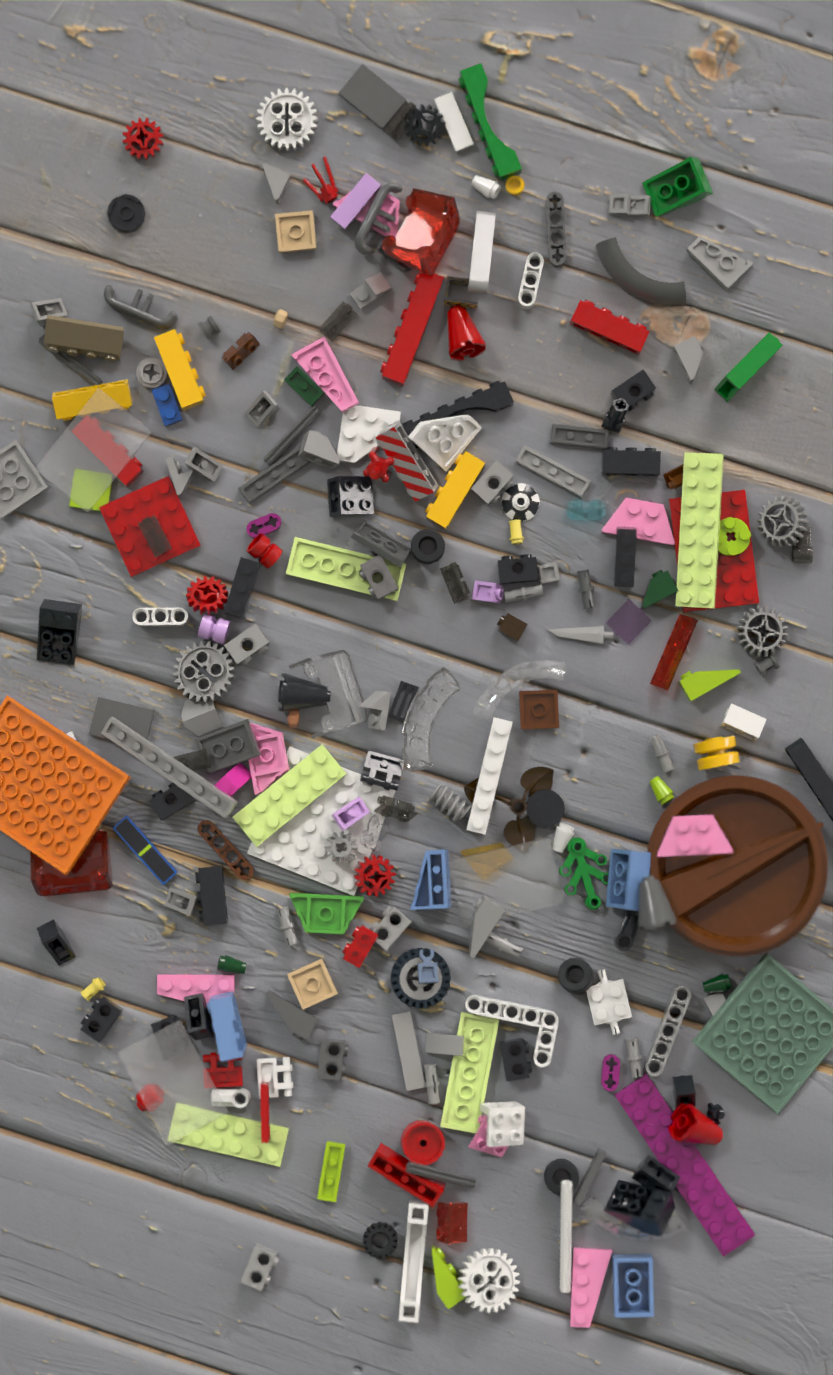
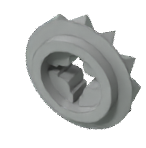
(146, 365)

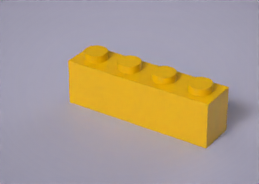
(179, 369)
(70, 402)
(455, 490)

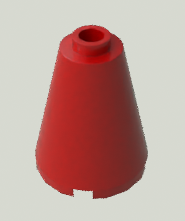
(463, 335)
(693, 1126)

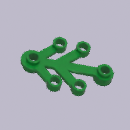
(583, 870)

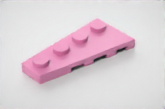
(325, 370)
(183, 985)
(587, 1279)

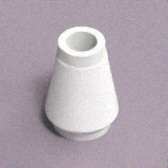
(486, 186)
(562, 837)

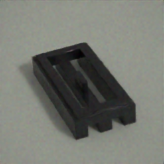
(409, 686)

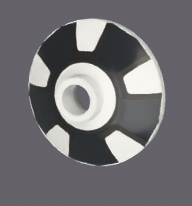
(516, 511)

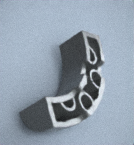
(636, 283)

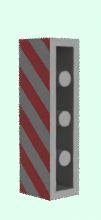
(407, 461)

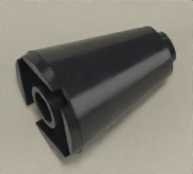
(301, 694)

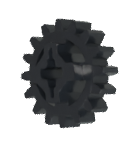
(418, 129)

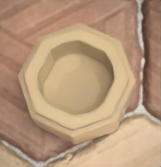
(280, 319)

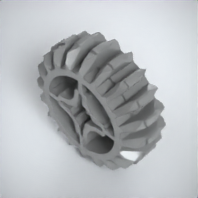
(785, 514)
(760, 640)

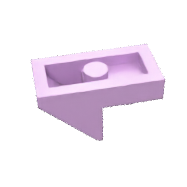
(350, 813)

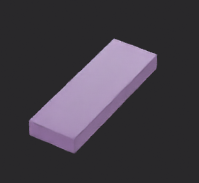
(355, 201)

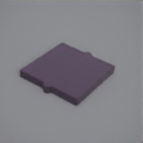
(628, 621)

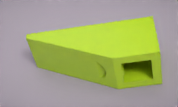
(445, 1278)

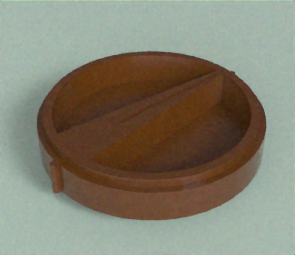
(761, 890)

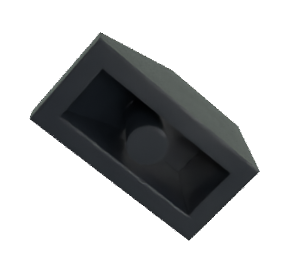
(55, 942)
(197, 1017)
(684, 1090)

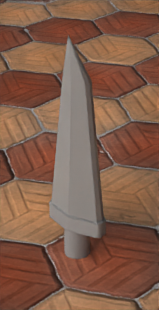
(586, 634)

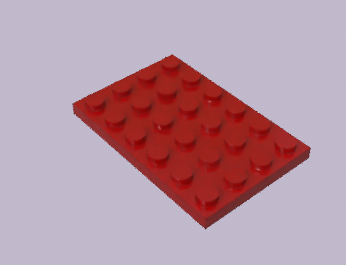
(735, 574)

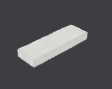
(454, 122)

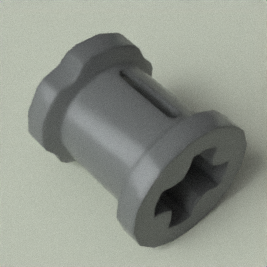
(767, 665)

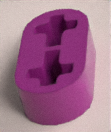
(262, 521)
(615, 1072)

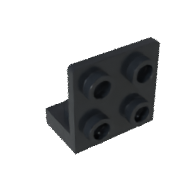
(350, 495)

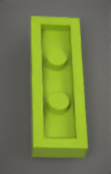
(331, 1171)

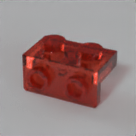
(452, 1222)

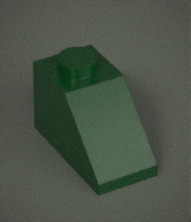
(658, 588)

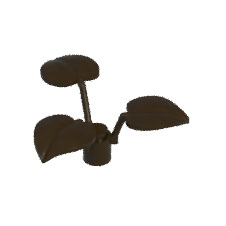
(522, 829)

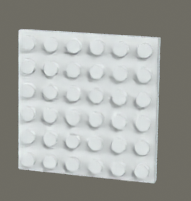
(302, 840)

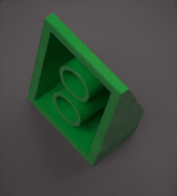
(677, 186)

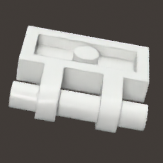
(267, 1072)

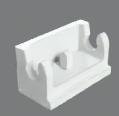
(743, 722)

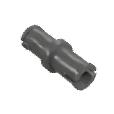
(586, 589)

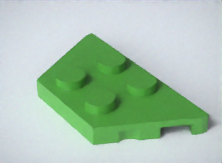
(325, 912)

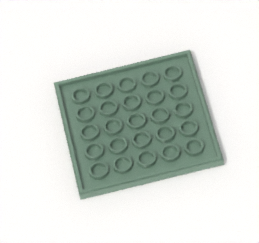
(769, 1033)

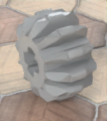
(340, 841)

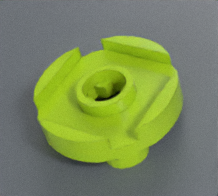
(742, 536)

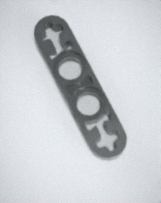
(556, 229)

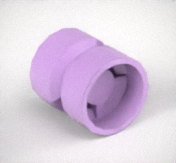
(214, 628)

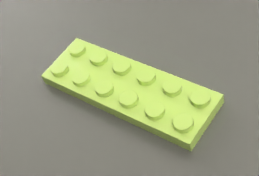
(337, 566)
(289, 795)
(469, 1073)
(239, 1138)

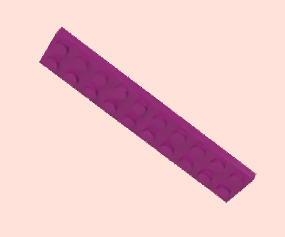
(697, 1180)

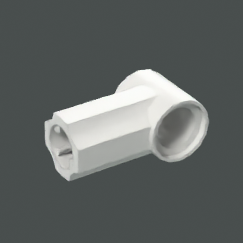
(229, 1097)

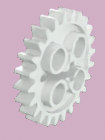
(269, 119)
(499, 1294)

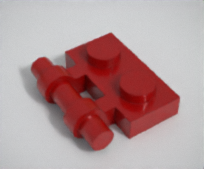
(224, 1076)

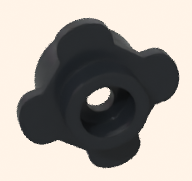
(715, 1113)

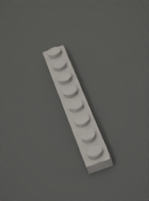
(169, 767)

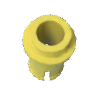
(515, 532)
(90, 991)

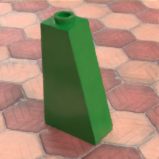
(748, 367)

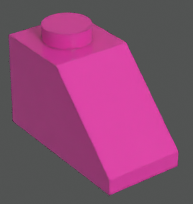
(234, 780)

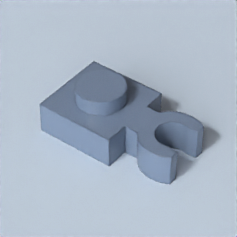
(427, 970)

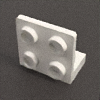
(504, 1123)

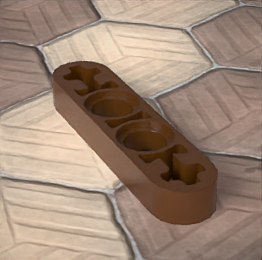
(222, 852)

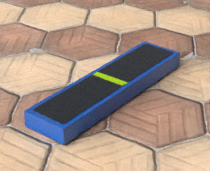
(145, 850)

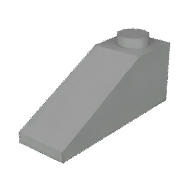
(484, 918)

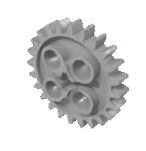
(215, 658)

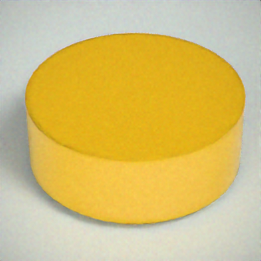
(514, 185)

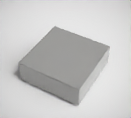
(548, 573)

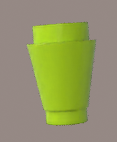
(661, 791)

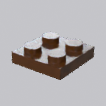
(539, 709)

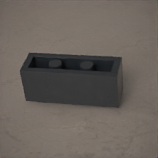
(630, 462)
(625, 556)
(242, 588)
(212, 895)

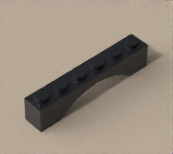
(492, 399)

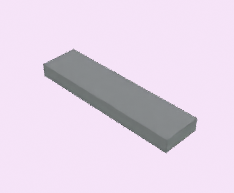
(552, 471)
(408, 1050)

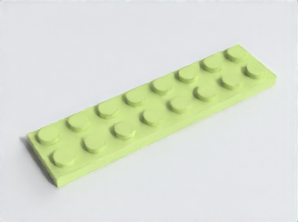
(699, 530)

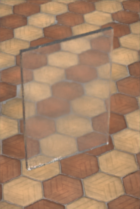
(93, 450)
(513, 876)
(173, 1082)

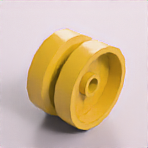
(716, 752)

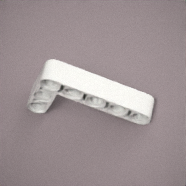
(543, 1028)

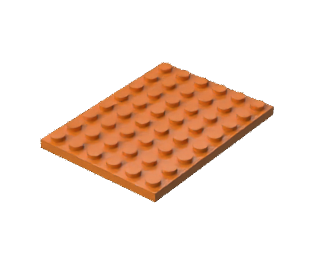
(51, 787)

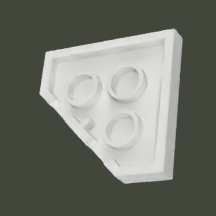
(359, 431)
(445, 438)

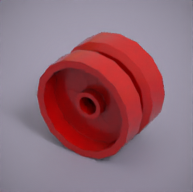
(411, 1144)

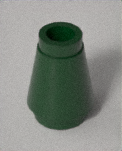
(231, 965)
(719, 983)

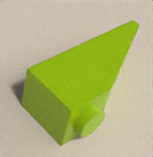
(700, 682)

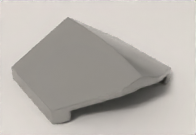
(200, 717)

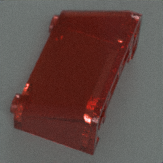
(425, 231)
(88, 874)

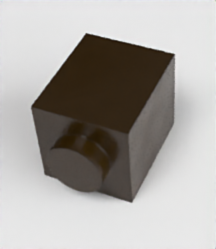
(511, 626)

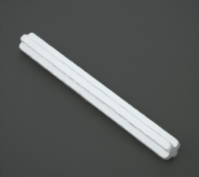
(565, 1236)

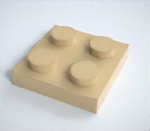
(295, 231)
(312, 983)

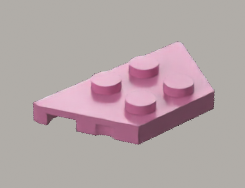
(390, 205)
(646, 516)
(272, 761)
(694, 837)

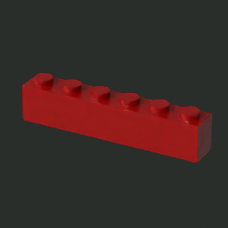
(412, 328)

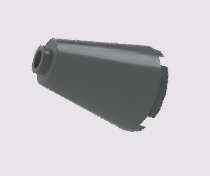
(654, 905)

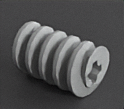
(449, 803)

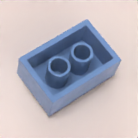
(624, 876)
(632, 1285)

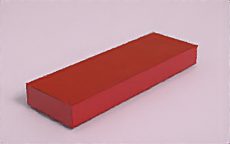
(265, 1112)

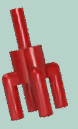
(378, 466)

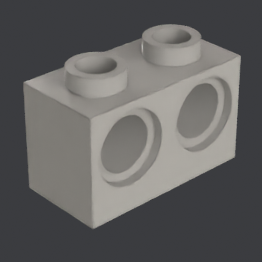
(393, 930)
(255, 1265)

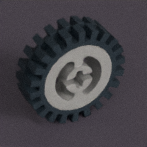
(419, 998)

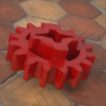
(137, 137)
(207, 594)
(366, 875)

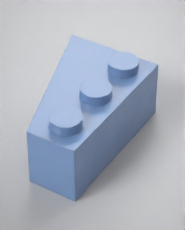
(434, 882)
(227, 1026)

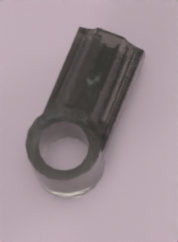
(803, 551)

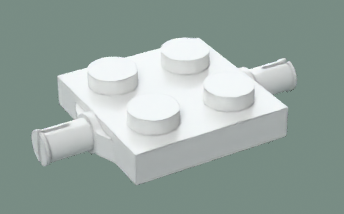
(608, 1002)

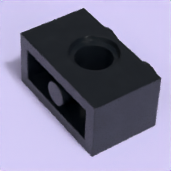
(639, 381)
(506, 574)
(163, 808)

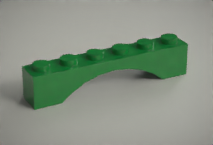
(503, 158)

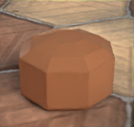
(293, 718)

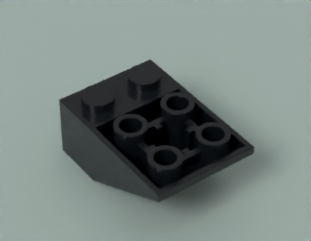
(58, 631)
(641, 1207)

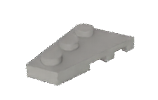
(719, 263)

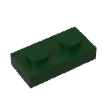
(304, 386)

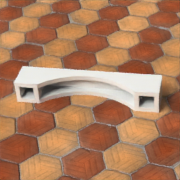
(489, 775)
(413, 1261)

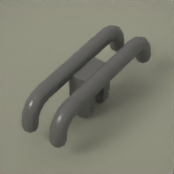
(370, 218)
(142, 314)

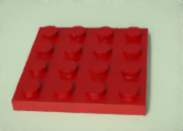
(127, 511)

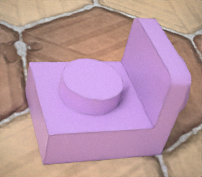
(488, 592)

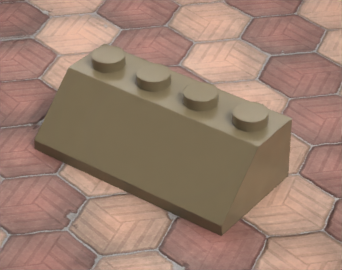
(83, 338)

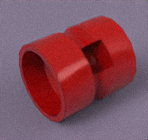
(262, 549)

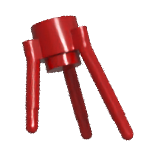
(328, 192)

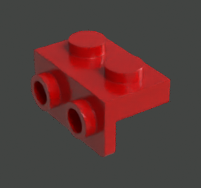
(360, 946)

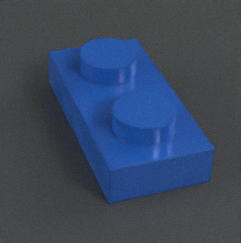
(167, 405)

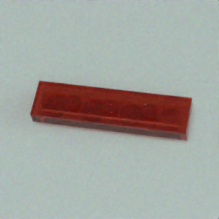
(673, 652)

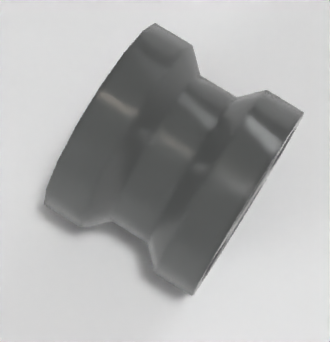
(209, 327)

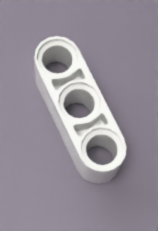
(534, 272)
(151, 617)

